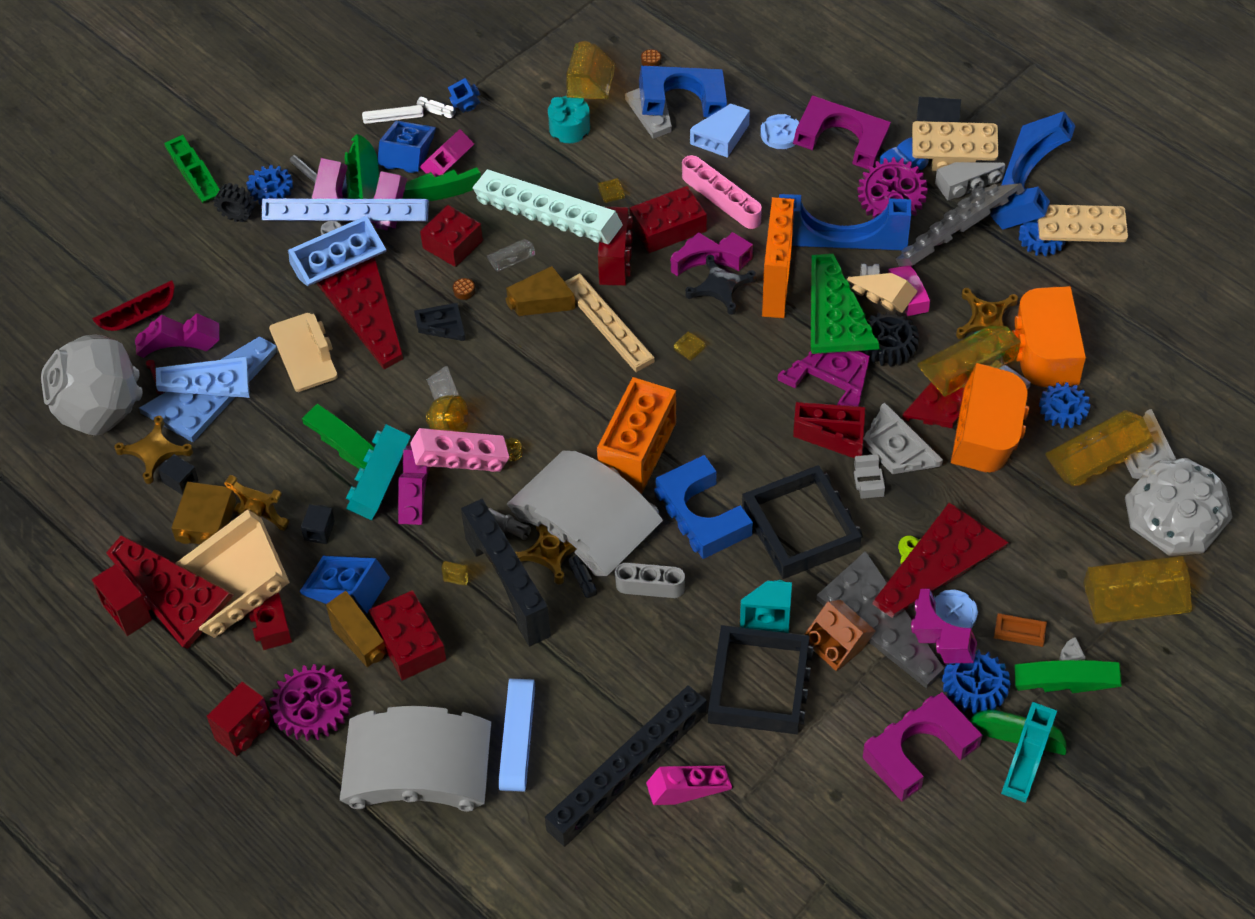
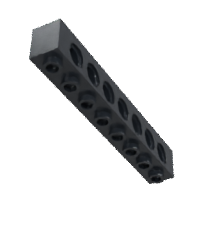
(625, 766)

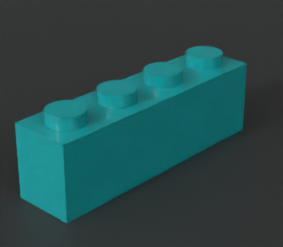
(378, 471)

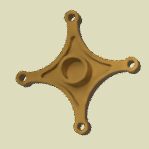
(984, 312)
(153, 449)
(257, 502)
(548, 552)

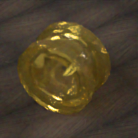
(514, 443)

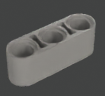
(658, 587)

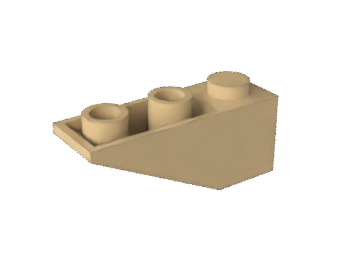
(884, 288)

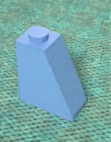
(721, 130)

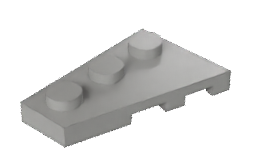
(654, 124)

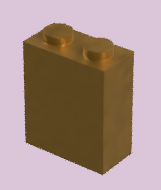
(202, 512)

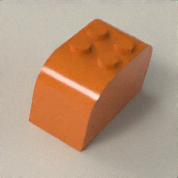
(1049, 337)
(990, 419)

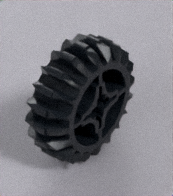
(889, 332)

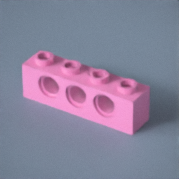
(459, 450)

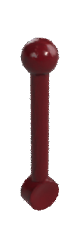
(150, 364)

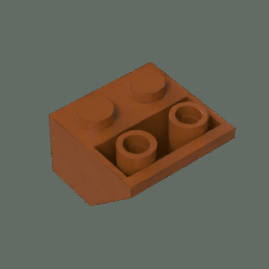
(838, 634)

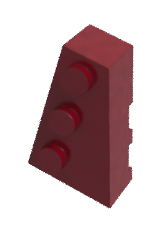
(831, 426)

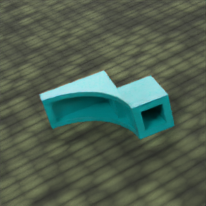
(1029, 752)

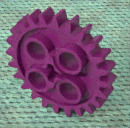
(903, 176)
(310, 702)

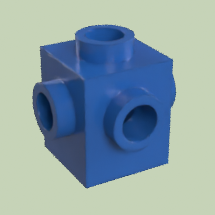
(464, 95)

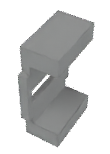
(865, 467)

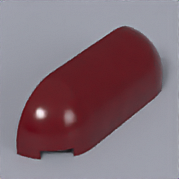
(136, 308)

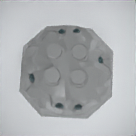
(1178, 506)

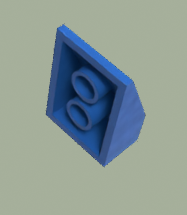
(405, 146)
(358, 576)

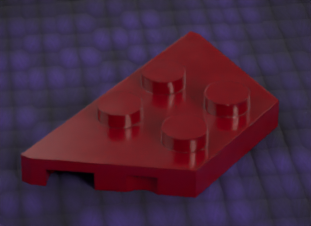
(936, 408)

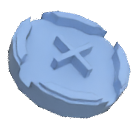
(779, 131)
(956, 608)

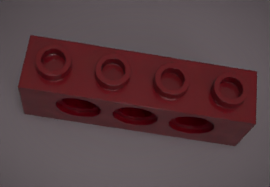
(274, 632)

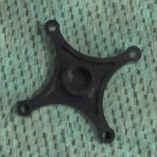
(720, 284)

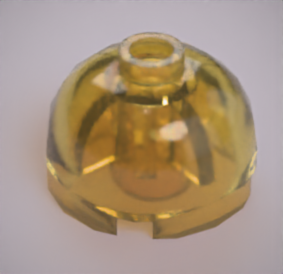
(447, 414)

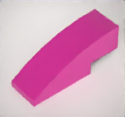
(920, 302)

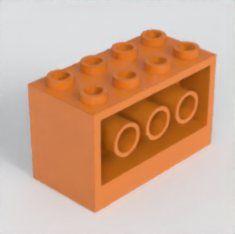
(639, 431)

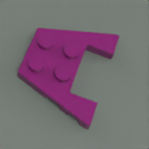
(840, 369)

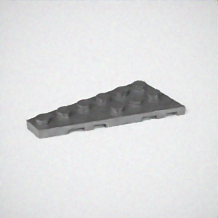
(961, 218)
(893, 636)

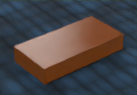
(1020, 630)

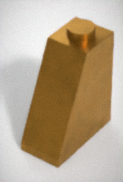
(540, 294)
(355, 629)

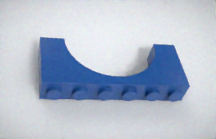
(1031, 146)
(884, 232)

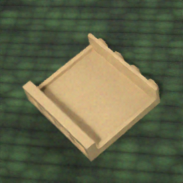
(242, 563)

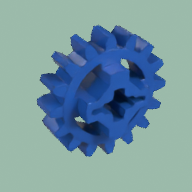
(270, 184)
(1030, 237)
(1064, 405)

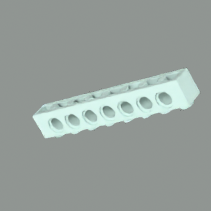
(548, 206)

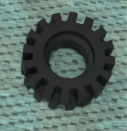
(234, 202)

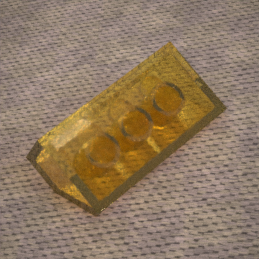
(589, 72)
(953, 366)
(1100, 447)
(1138, 589)

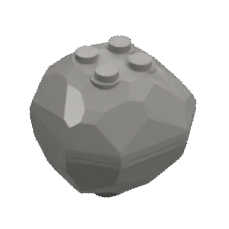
(90, 384)

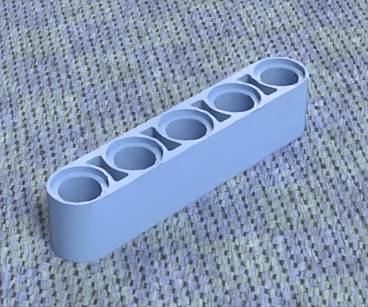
(517, 735)

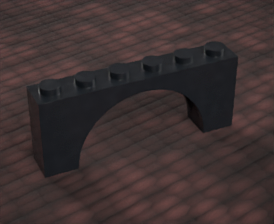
(487, 538)

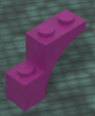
(730, 252)
(165, 332)
(411, 490)
(952, 642)

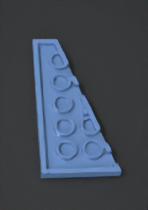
(193, 413)

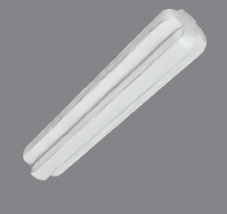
(392, 114)

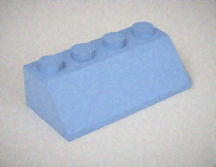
(335, 251)

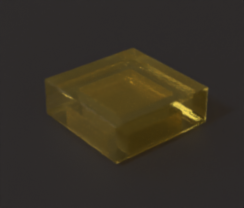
(611, 190)
(689, 345)
(455, 573)

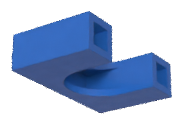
(705, 83)
(704, 534)

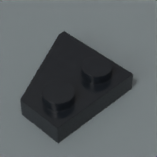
(441, 321)

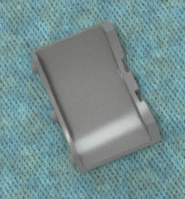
(588, 508)
(416, 757)

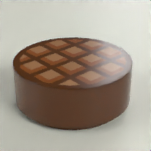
(651, 58)
(463, 288)

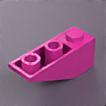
(447, 154)
(685, 783)

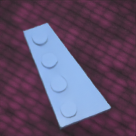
(216, 377)

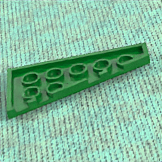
(835, 312)

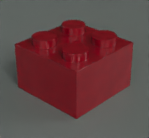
(451, 236)
(122, 599)
(239, 719)

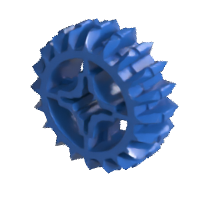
(990, 677)

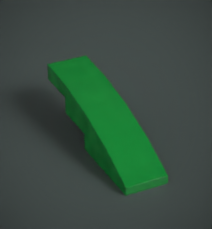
(192, 168)
(442, 186)
(338, 435)
(1068, 674)

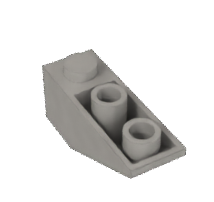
(964, 177)

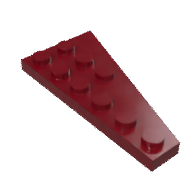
(363, 305)
(943, 554)
(174, 593)

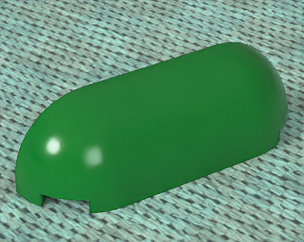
(362, 169)
(1009, 728)

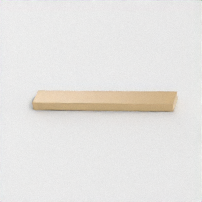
(609, 324)

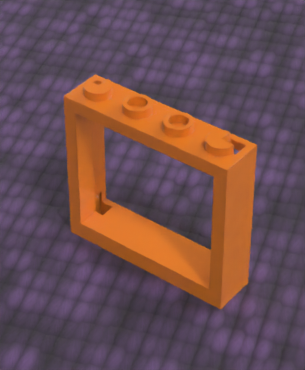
(777, 257)

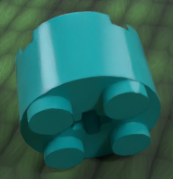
(568, 119)

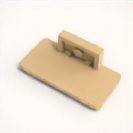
(954, 142)
(1083, 223)
(304, 351)

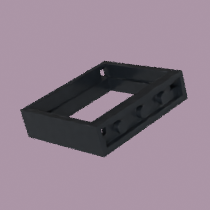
(813, 557)
(751, 718)

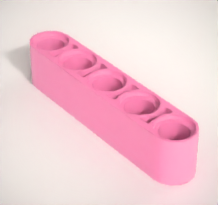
(721, 192)

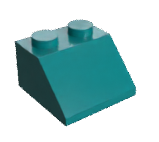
(767, 607)

